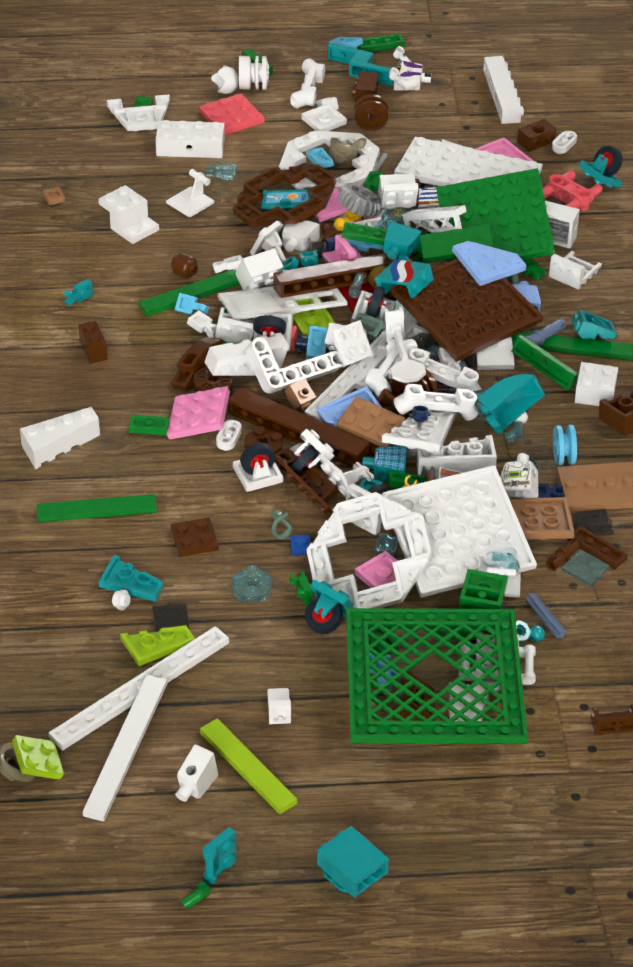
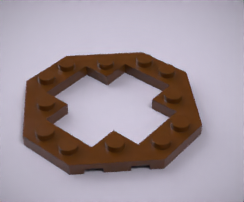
(251, 195)

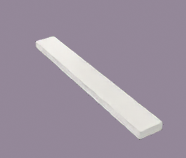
(124, 748)

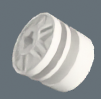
(253, 72)

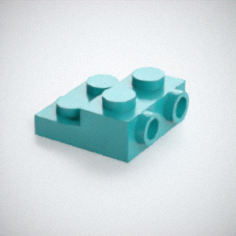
(590, 325)

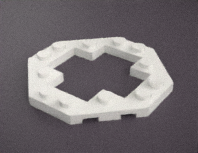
(363, 164)
(405, 570)

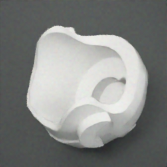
(226, 79)

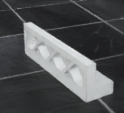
(441, 213)

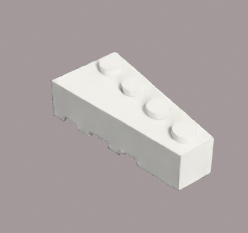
(233, 360)
(59, 435)

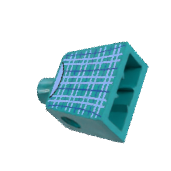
(387, 459)

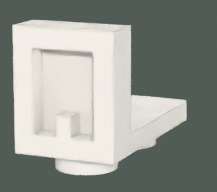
(279, 706)

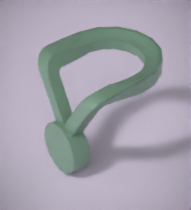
(279, 517)

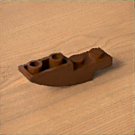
(192, 362)

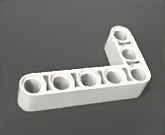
(294, 371)

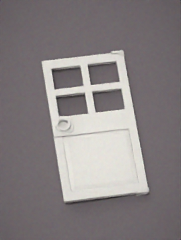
(265, 300)

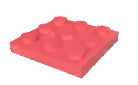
(234, 112)

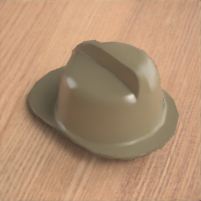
(9, 765)

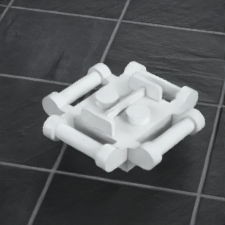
(527, 652)

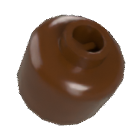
(184, 265)

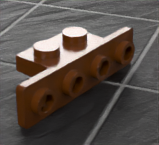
(316, 484)

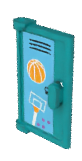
(284, 198)

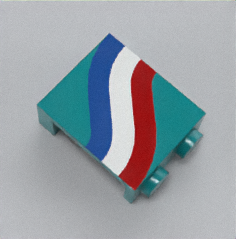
(408, 273)

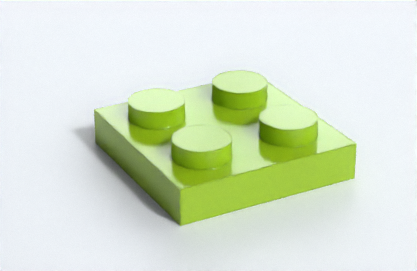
(37, 757)

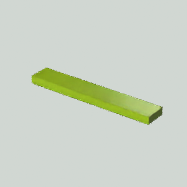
(248, 766)

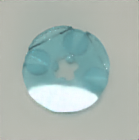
(248, 576)

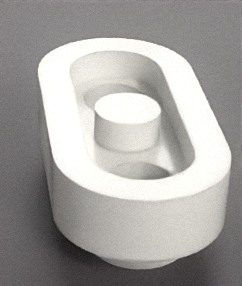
(564, 142)
(228, 435)

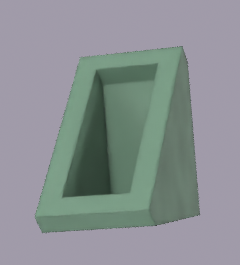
(371, 324)

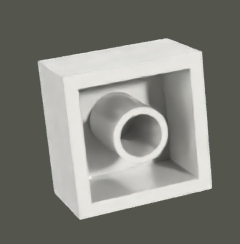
(258, 269)
(595, 383)

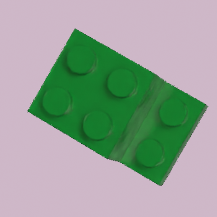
(482, 591)

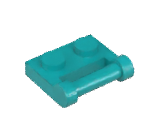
(219, 855)

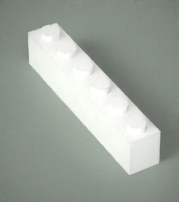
(503, 90)

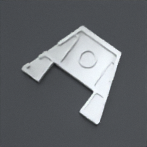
(140, 117)

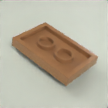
(369, 421)

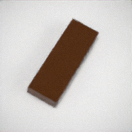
(599, 548)

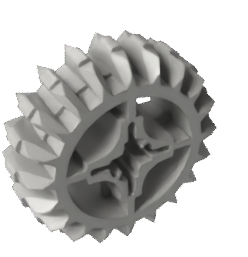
(360, 200)

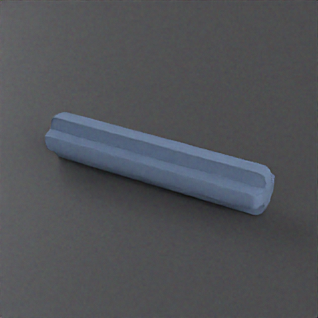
(545, 615)

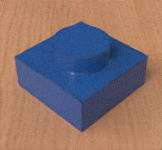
(299, 544)

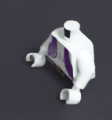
(407, 74)

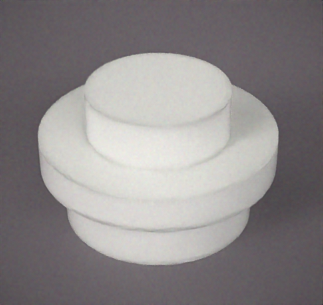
(121, 599)

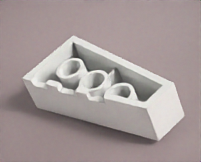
(459, 456)

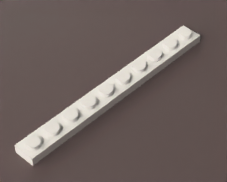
(346, 381)
(124, 696)

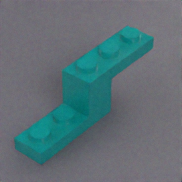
(358, 62)

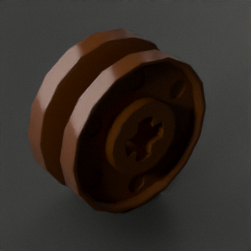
(371, 112)
(206, 381)

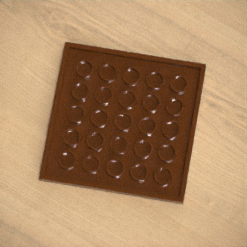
(467, 315)

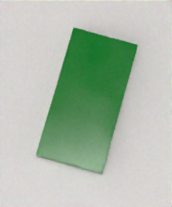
(439, 245)

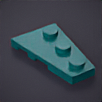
(125, 577)

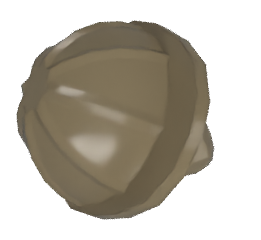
(345, 153)

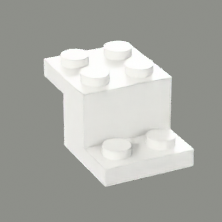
(397, 190)
(128, 214)

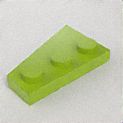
(152, 646)

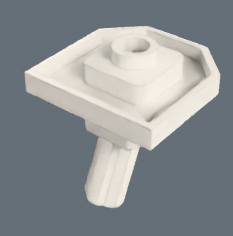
(268, 240)

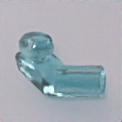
(354, 290)
(507, 558)

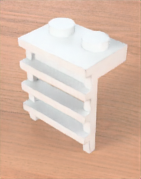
(571, 270)
(233, 330)

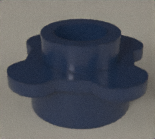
(301, 343)
(420, 413)

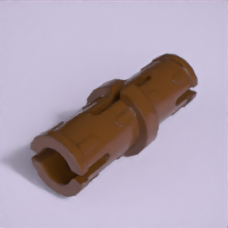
(563, 554)

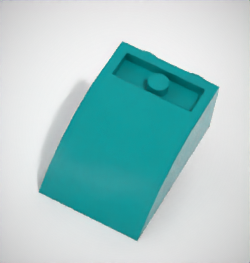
(509, 400)

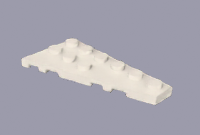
(422, 435)

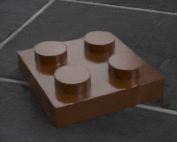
(194, 537)

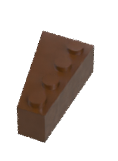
(618, 413)

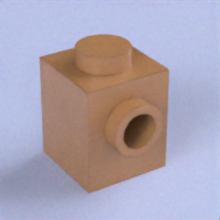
(300, 394)

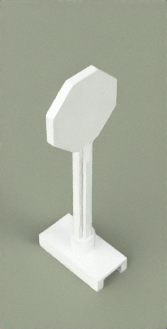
(406, 369)

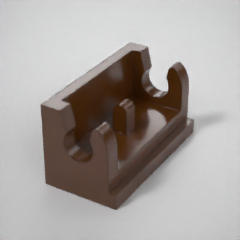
(612, 722)

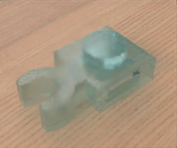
(223, 171)

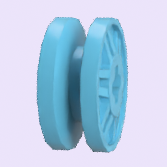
(564, 444)

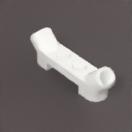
(307, 95)
(452, 377)
(378, 378)
(414, 395)

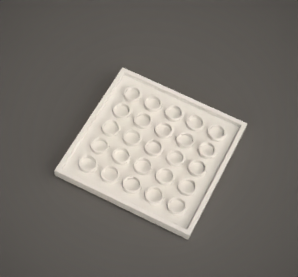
(466, 523)

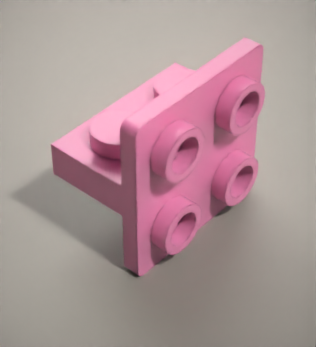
(342, 251)

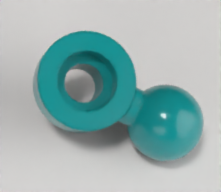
(290, 263)
(535, 633)

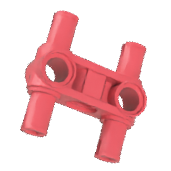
(570, 192)

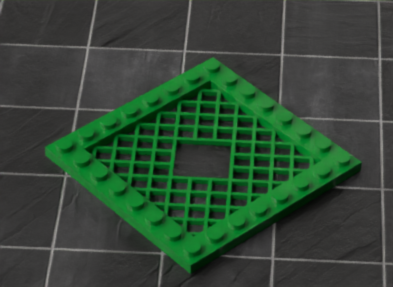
(501, 625)

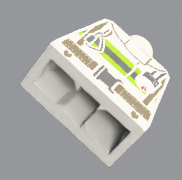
(520, 478)

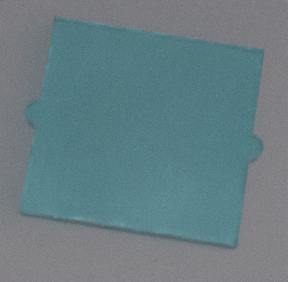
(585, 568)

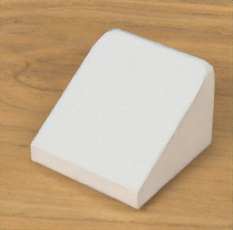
(331, 100)

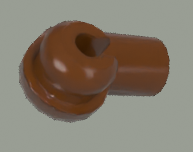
(327, 231)

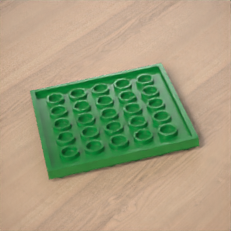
(511, 206)

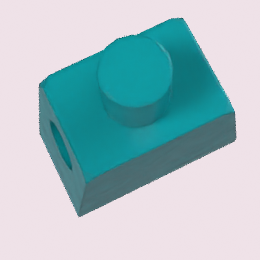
(400, 240)

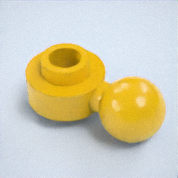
(348, 217)

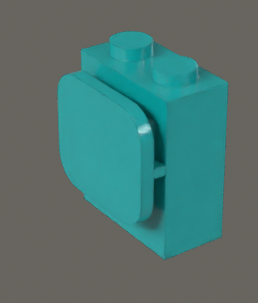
(351, 862)

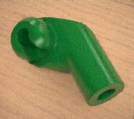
(201, 892)

